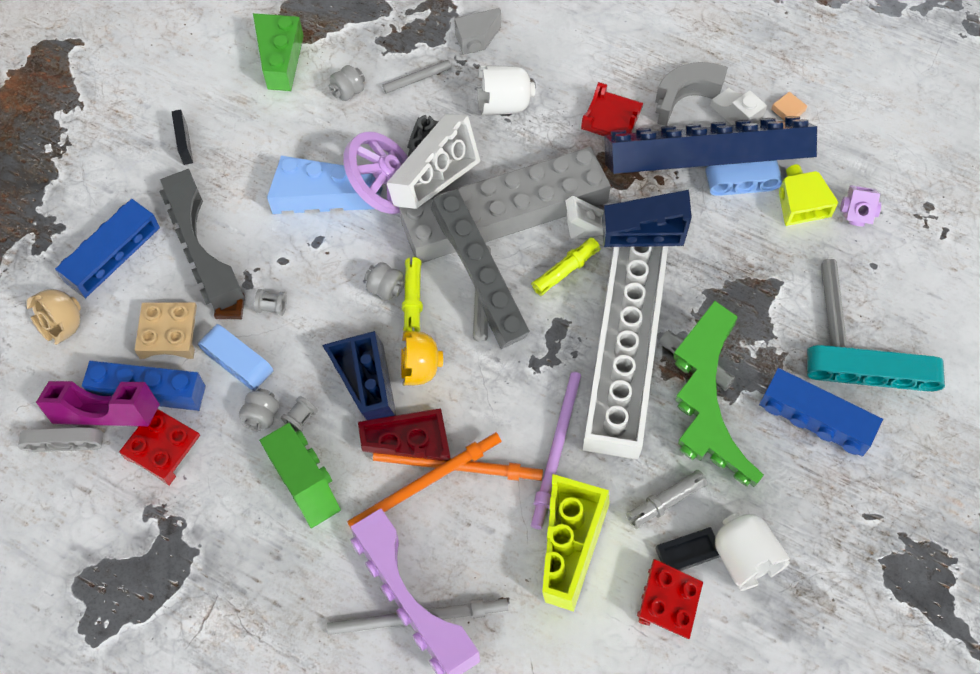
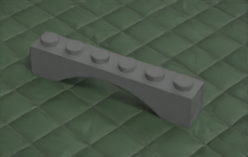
(218, 278)
(490, 286)

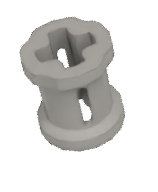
(270, 302)
(299, 413)

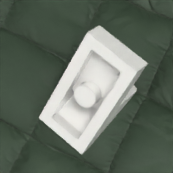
(583, 219)

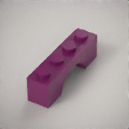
(69, 404)

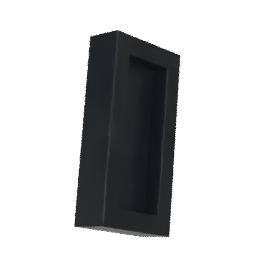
(182, 137)
(688, 550)

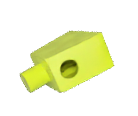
(805, 197)

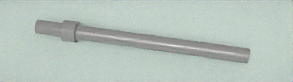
(476, 608)

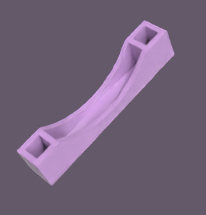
(447, 643)

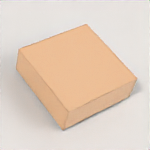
(789, 106)

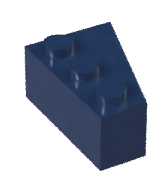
(648, 221)
(365, 373)

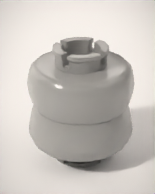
(346, 82)
(384, 281)
(259, 410)

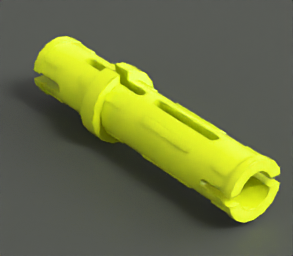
(573, 260)
(412, 305)

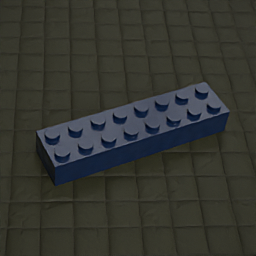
(710, 145)

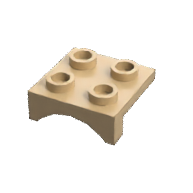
(166, 330)

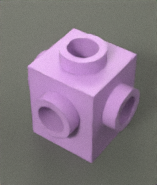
(858, 197)

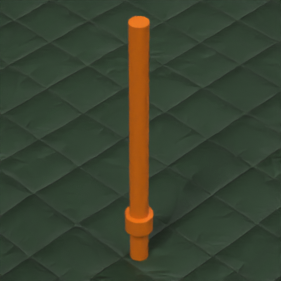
(473, 452)
(512, 471)

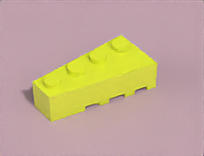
(572, 534)

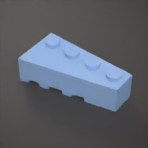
(314, 185)

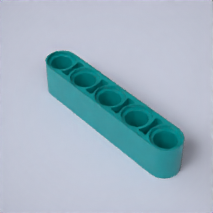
(875, 368)

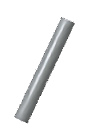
(416, 76)

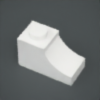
(737, 106)

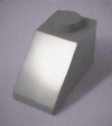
(477, 30)

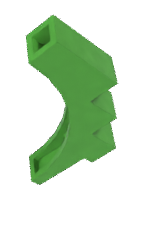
(699, 396)

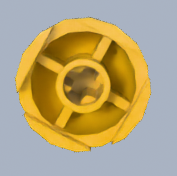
(419, 358)

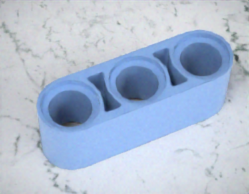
(743, 178)
(235, 357)

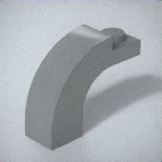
(687, 80)

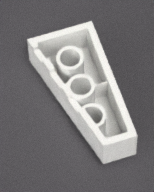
(435, 163)

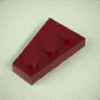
(407, 435)

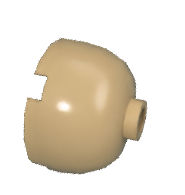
(55, 314)

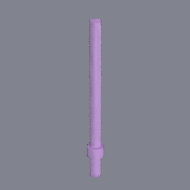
(542, 497)

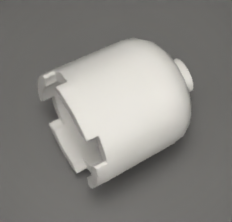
(504, 90)
(749, 549)

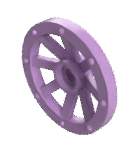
(382, 168)

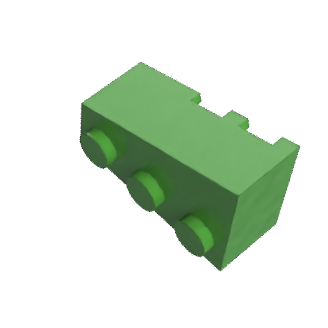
(279, 48)
(301, 474)

